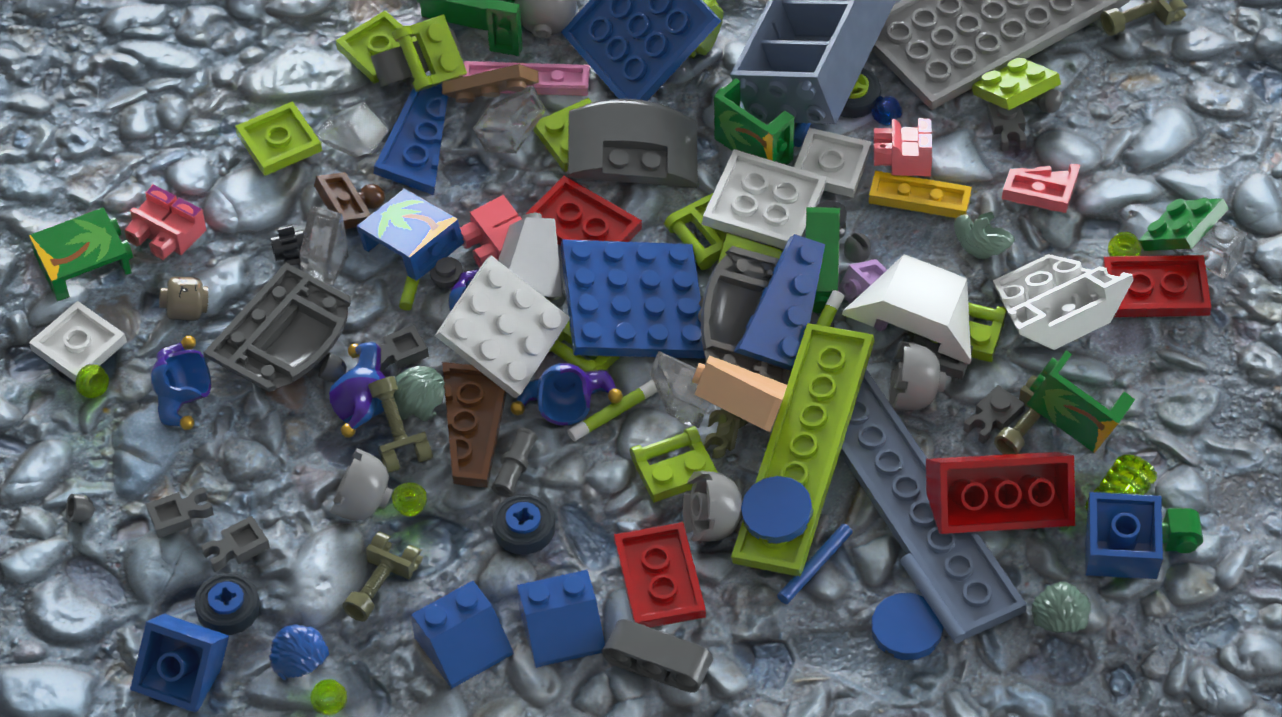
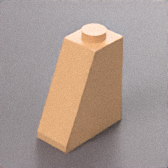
(740, 391)

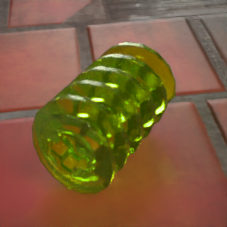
(1128, 476)

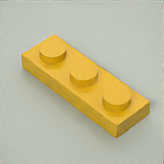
(919, 194)

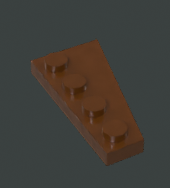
(473, 421)

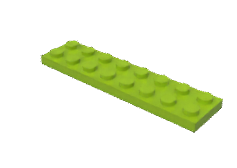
(809, 435)

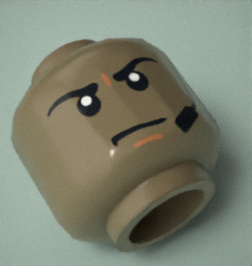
(184, 298)

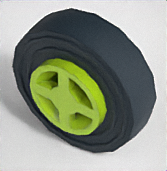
(862, 96)

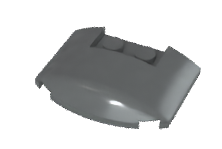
(632, 143)
(730, 302)
(282, 330)

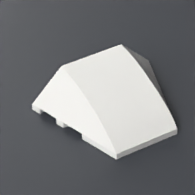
(1059, 299)
(920, 301)

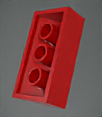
(1001, 492)

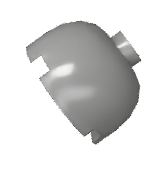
(546, 16)
(915, 378)
(362, 488)
(712, 507)

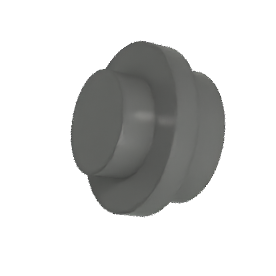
(446, 272)

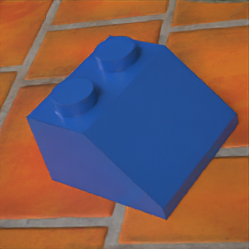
(1124, 535)
(561, 618)
(461, 634)
(178, 661)

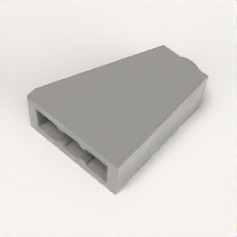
(533, 254)

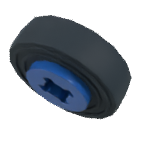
(533, 533)
(240, 604)

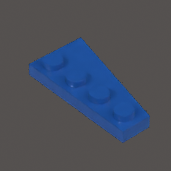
(415, 141)
(785, 305)

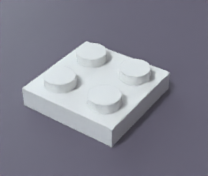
(835, 157)
(77, 340)

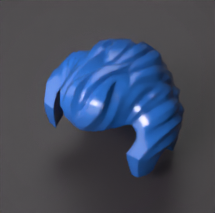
(297, 651)

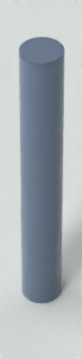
(933, 598)

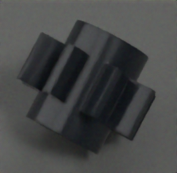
(287, 245)

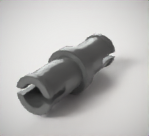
(514, 462)

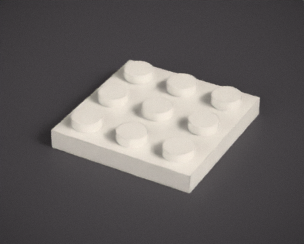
(763, 199)
(502, 326)

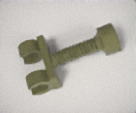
(1114, 21)
(384, 390)
(726, 432)
(1011, 439)
(359, 604)

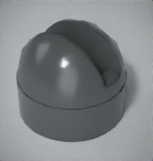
(1050, 101)
(853, 250)
(332, 368)
(79, 508)

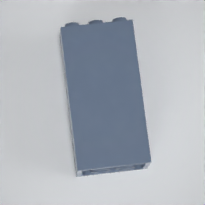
(807, 57)

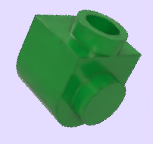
(1181, 530)

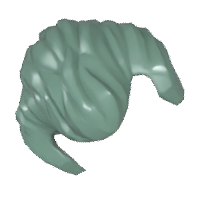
(980, 238)
(419, 392)
(1061, 608)

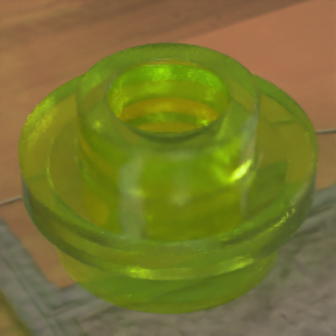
(1124, 245)
(99, 381)
(410, 506)
(325, 689)

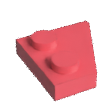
(1041, 187)

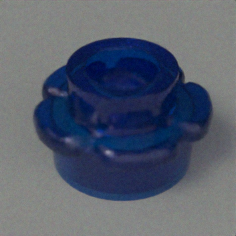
(886, 110)

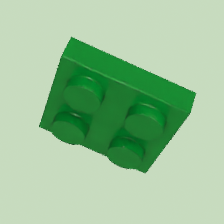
(1183, 224)

